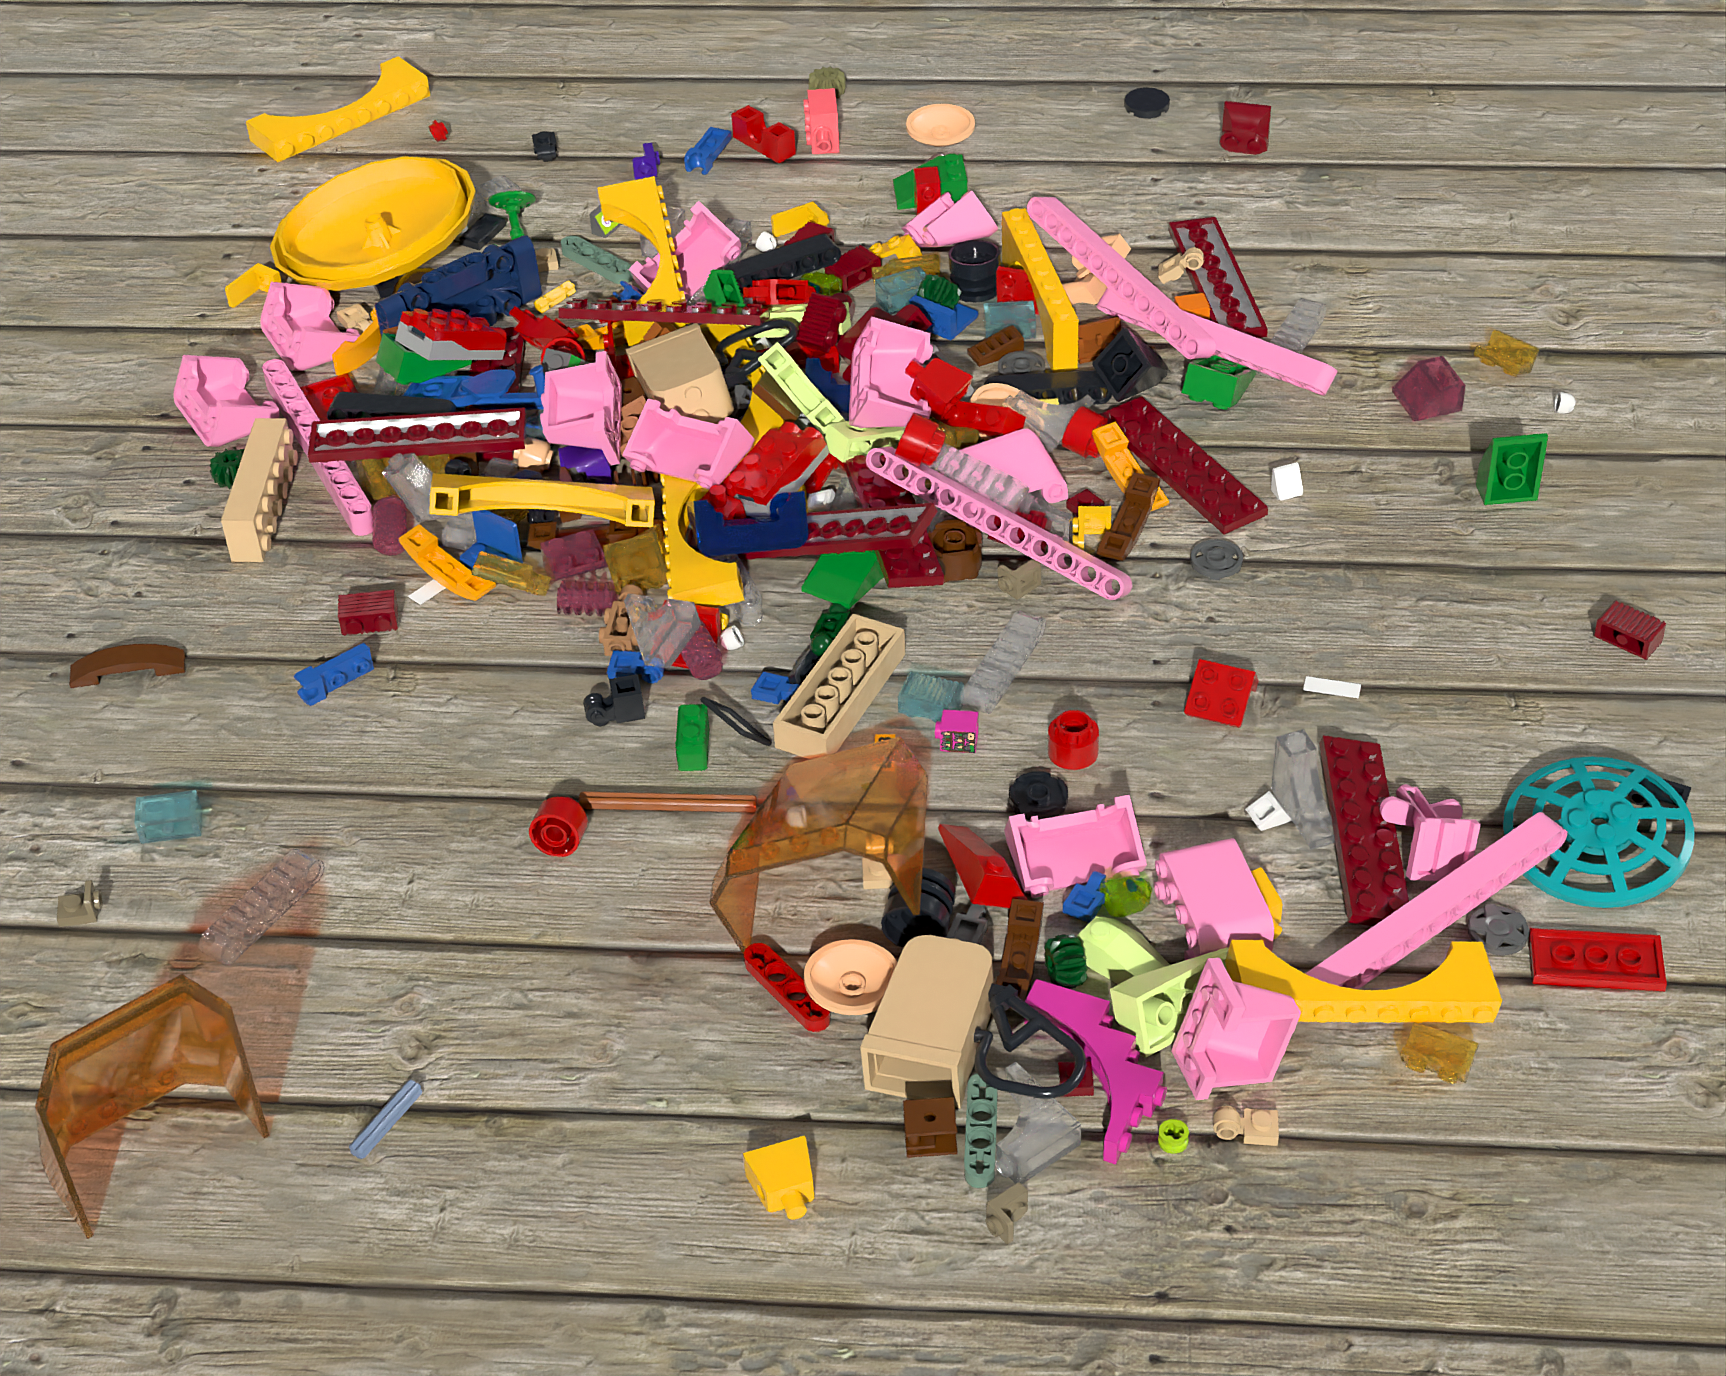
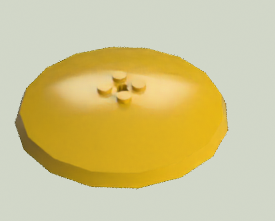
(374, 223)

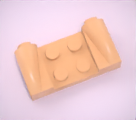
(1087, 286)

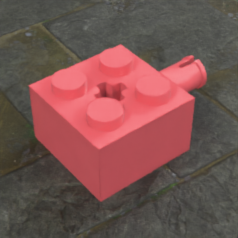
(821, 121)

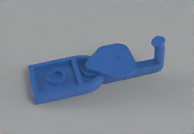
(483, 391)

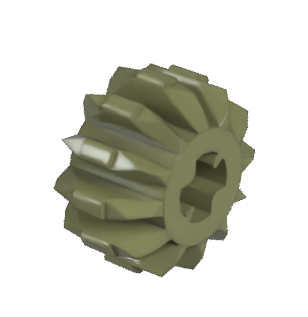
(828, 78)

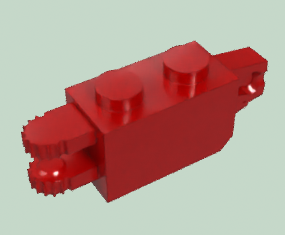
(779, 292)

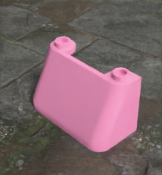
(950, 222)
(699, 249)
(300, 325)
(878, 375)
(214, 399)
(686, 446)
(1024, 458)
(1072, 846)

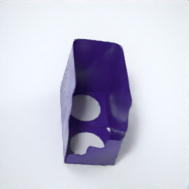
(587, 460)

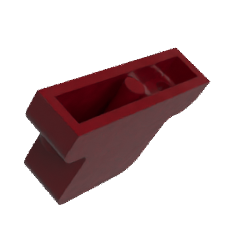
(908, 316)

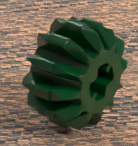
(939, 291)
(225, 466)
(1065, 961)

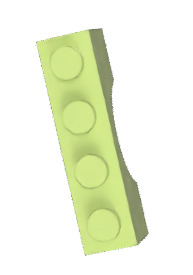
(799, 388)

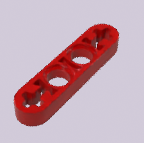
(782, 989)

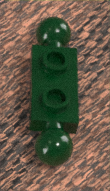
(828, 628)

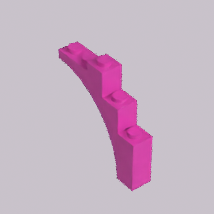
(1129, 1087)

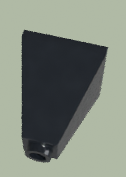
(1129, 366)

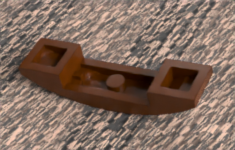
(1131, 517)
(606, 535)
(126, 658)
(1021, 946)

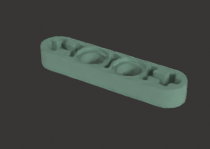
(615, 268)
(980, 1129)

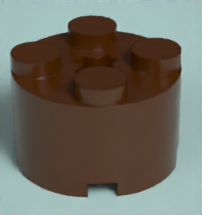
(957, 549)

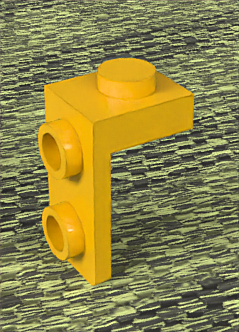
(797, 218)
(901, 246)
(249, 282)
(1090, 521)

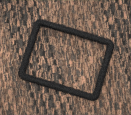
(716, 707)

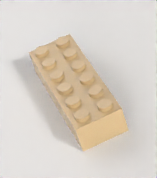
(259, 490)
(839, 688)

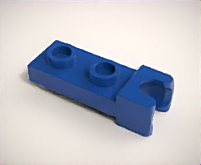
(707, 150)
(333, 674)

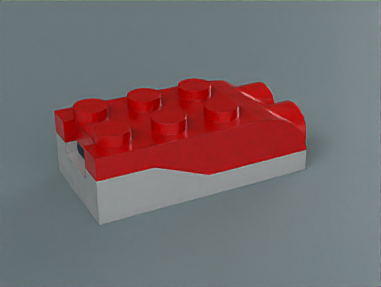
(450, 335)
(776, 466)

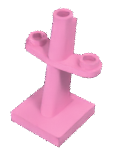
(1440, 835)

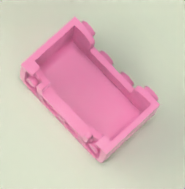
(1213, 896)

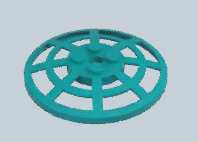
(1605, 838)

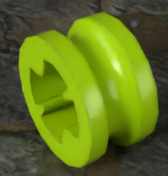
(1166, 1141)

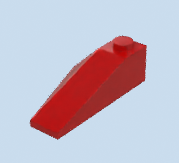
(981, 868)

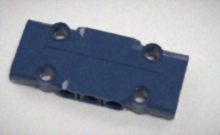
(475, 284)

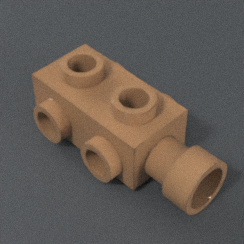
(618, 633)

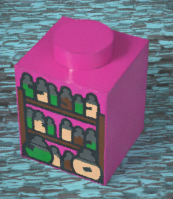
(958, 731)

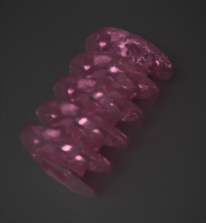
(389, 525)
(585, 598)
(702, 655)

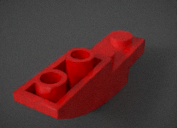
(540, 331)

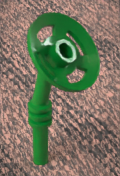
(512, 207)

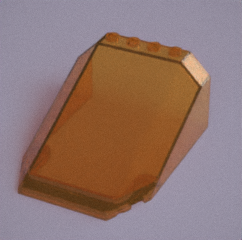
(845, 801)
(132, 1059)

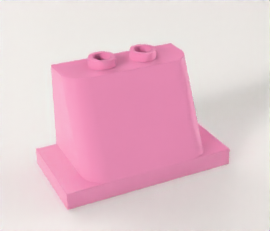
(584, 407)
(1232, 1032)

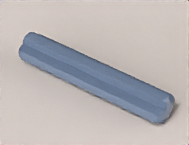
(385, 1119)

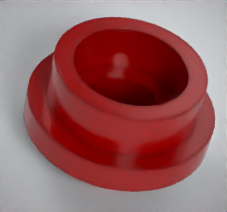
(438, 131)

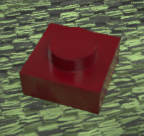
(1084, 498)
(1086, 1087)

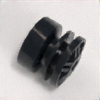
(974, 269)
(935, 910)

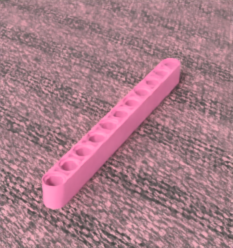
(1121, 278)
(1243, 349)
(334, 474)
(1009, 524)
(1442, 904)

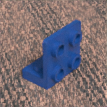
(945, 321)
(493, 536)

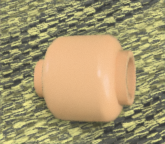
(536, 455)

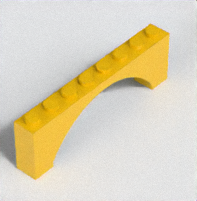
(287, 136)
(639, 207)
(1059, 322)
(759, 416)
(466, 493)
(691, 573)
(1454, 992)

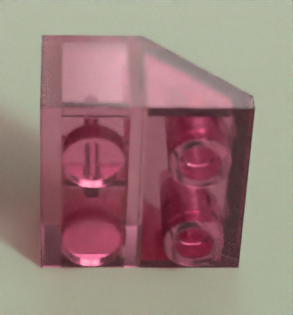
(1430, 389)
(572, 556)

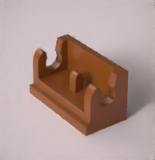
(1094, 336)

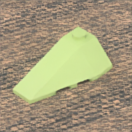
(1118, 950)
(1158, 1000)

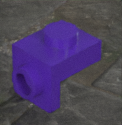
(646, 165)

